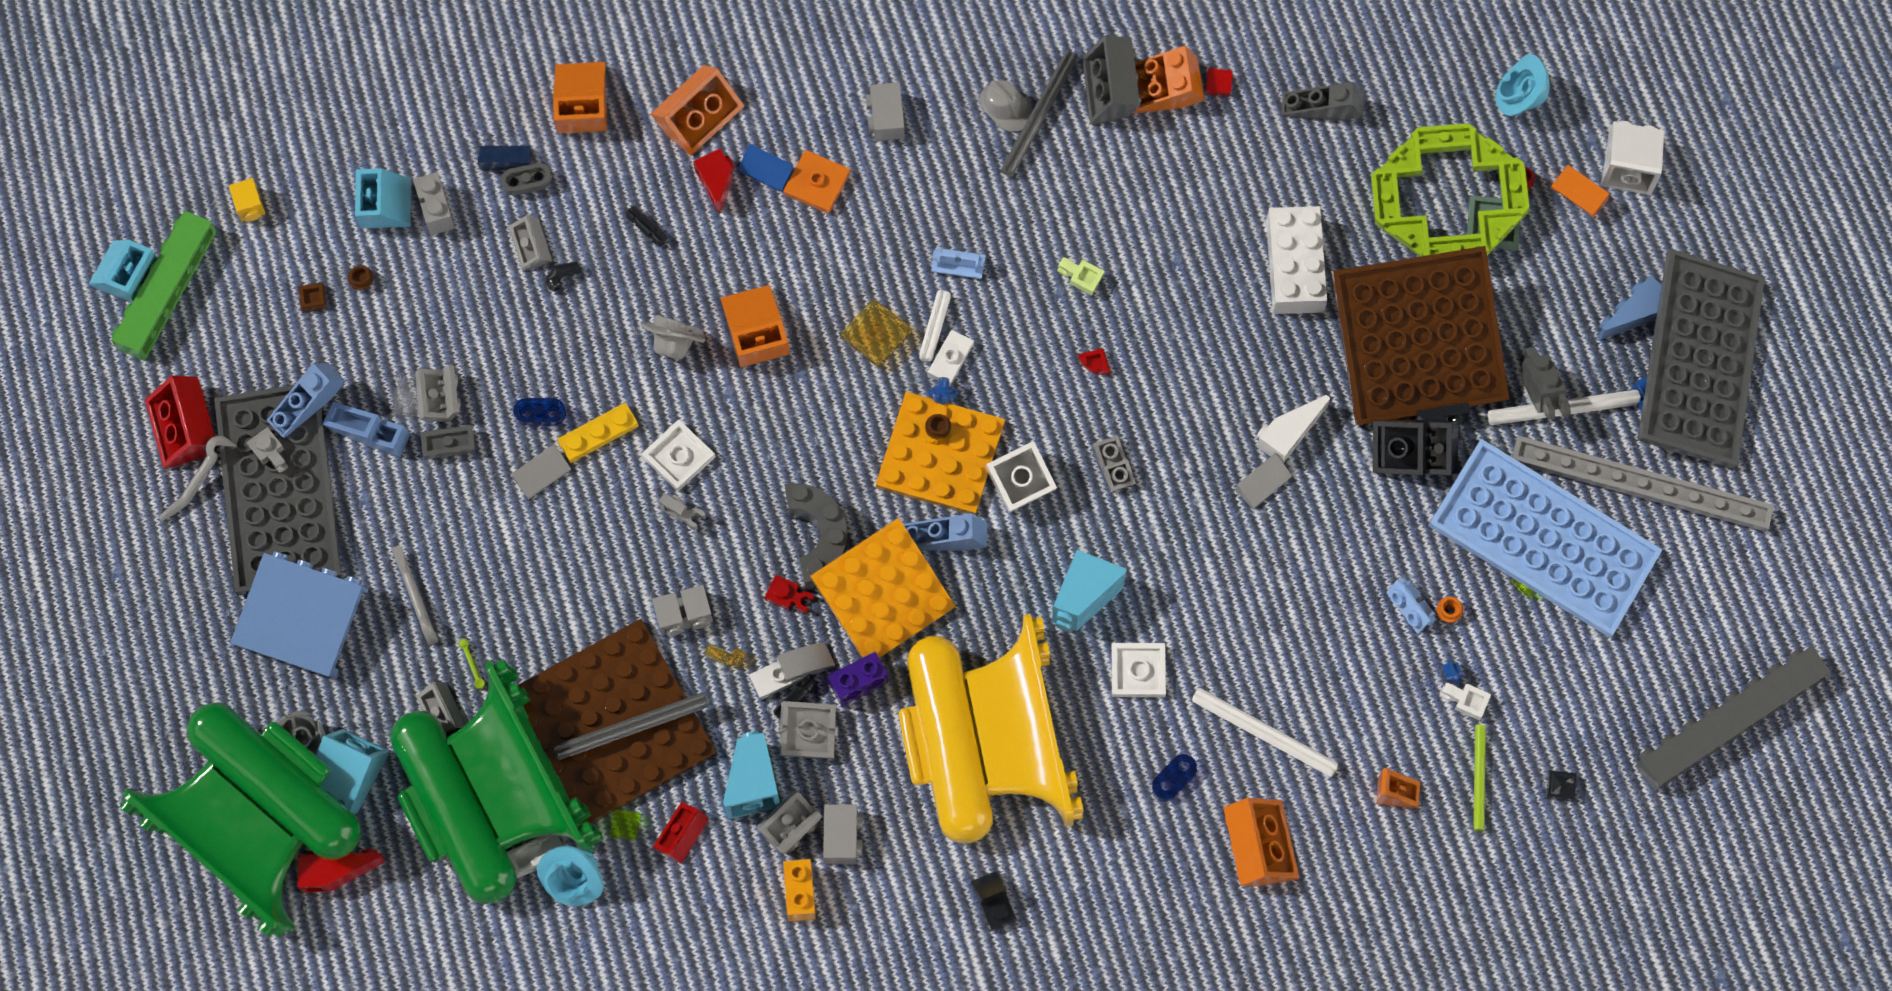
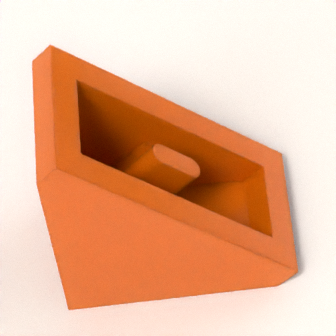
(1397, 790)

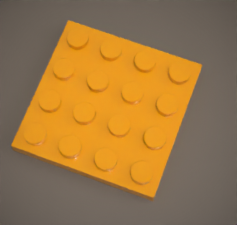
(944, 470)
(882, 590)

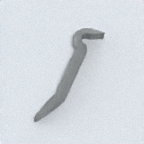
(199, 477)
(414, 595)

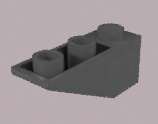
(1326, 102)

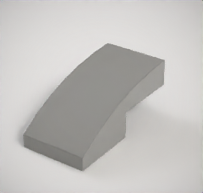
(805, 660)

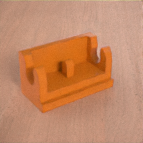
(1580, 191)

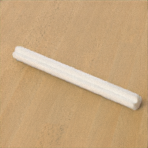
(1577, 405)
(1265, 732)

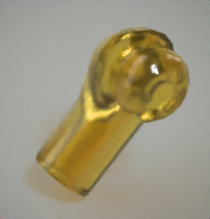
(723, 657)

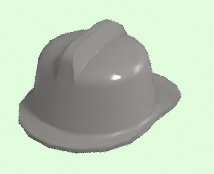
(1005, 105)

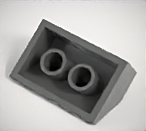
(1111, 79)

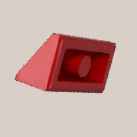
(681, 832)

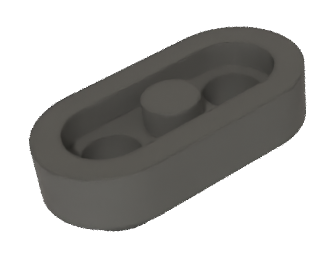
(526, 178)

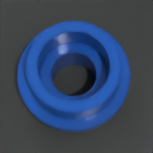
(1452, 672)

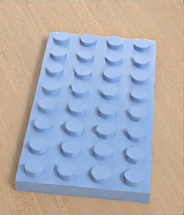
(1545, 538)

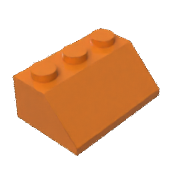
(697, 109)
(1260, 842)

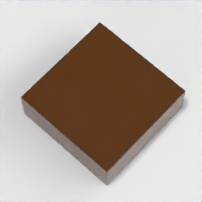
(312, 297)

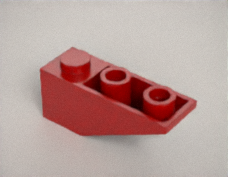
(324, 875)

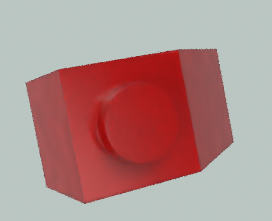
(715, 175)

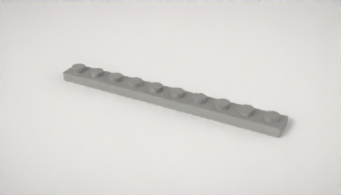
(1643, 483)

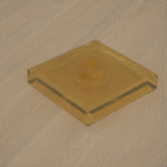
(876, 333)

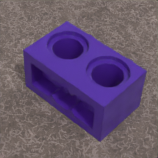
(858, 679)

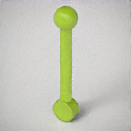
(479, 683)

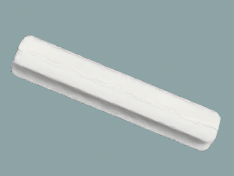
(934, 326)

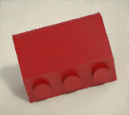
(179, 420)

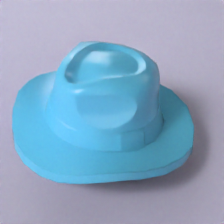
(1523, 86)
(570, 876)

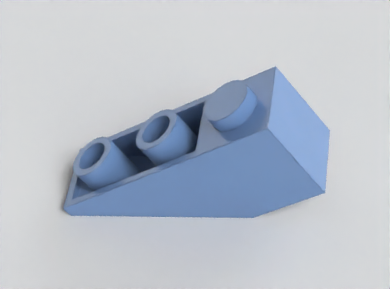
(1634, 312)
(306, 398)
(949, 533)

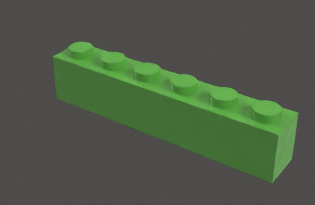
(163, 285)

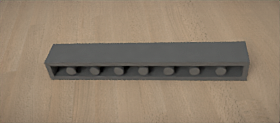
(1733, 718)

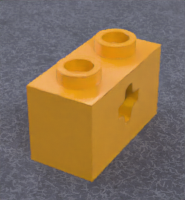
(799, 890)

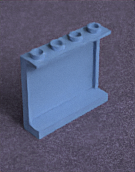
(298, 614)

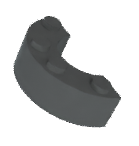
(825, 514)

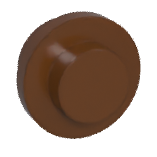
(360, 278)
(938, 426)

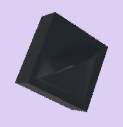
(1561, 785)

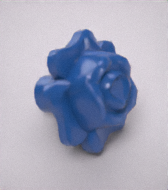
(942, 392)

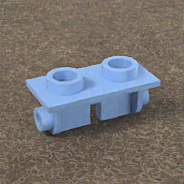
(958, 263)
(1404, 597)

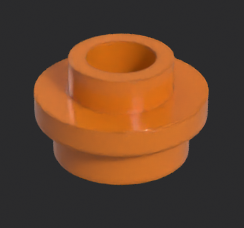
(1449, 602)

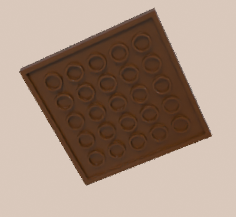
(1420, 334)
(603, 687)

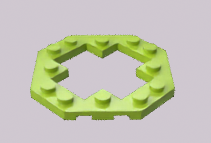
(1485, 156)

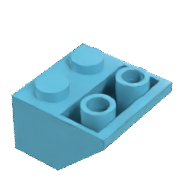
(382, 199)
(123, 269)

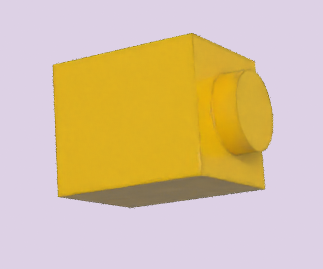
(247, 200)

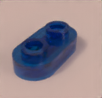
(540, 411)
(1175, 777)

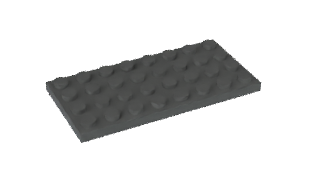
(1701, 359)
(269, 508)

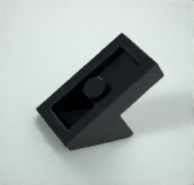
(1455, 412)
(994, 901)

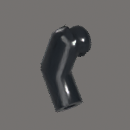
(558, 272)

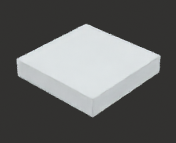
(678, 455)
(1138, 670)

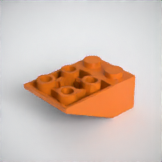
(1169, 80)
(580, 97)
(755, 326)

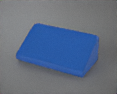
(766, 168)

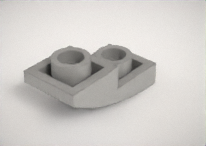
(1114, 464)

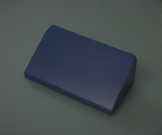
(503, 157)

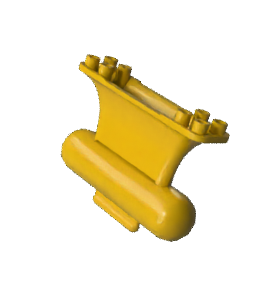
(984, 733)

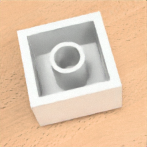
(1021, 476)

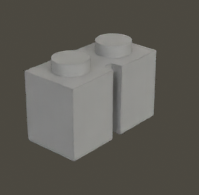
(887, 111)
(433, 203)
(682, 613)
(841, 834)

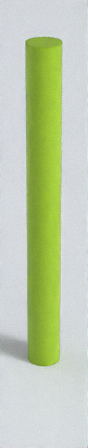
(1479, 778)

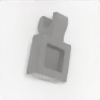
(267, 448)
(676, 508)

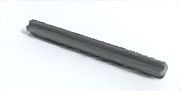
(1039, 113)
(631, 726)

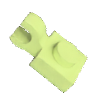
(1084, 276)

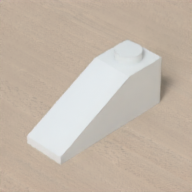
(1290, 428)

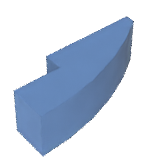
(367, 428)

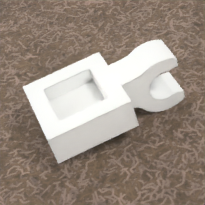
(1470, 699)

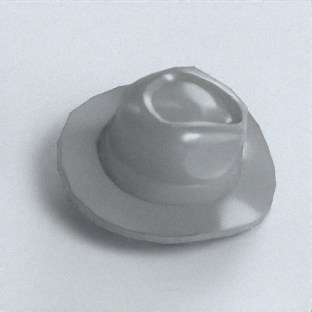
(672, 336)

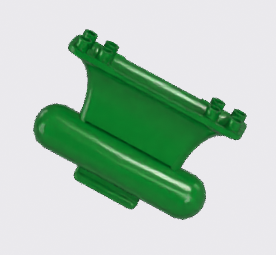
(484, 788)
(250, 810)

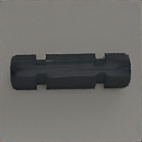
(646, 226)
(798, 694)

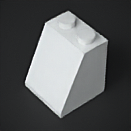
(1633, 157)

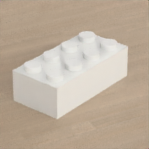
(1296, 260)

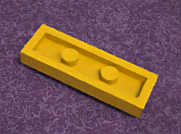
(597, 432)

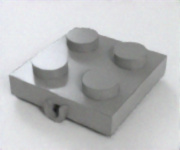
(807, 730)

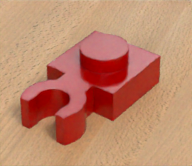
(785, 593)

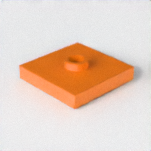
(816, 181)

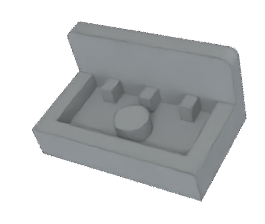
(437, 394)
(789, 823)

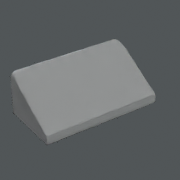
(530, 243)
(541, 472)
(1263, 481)
(440, 702)

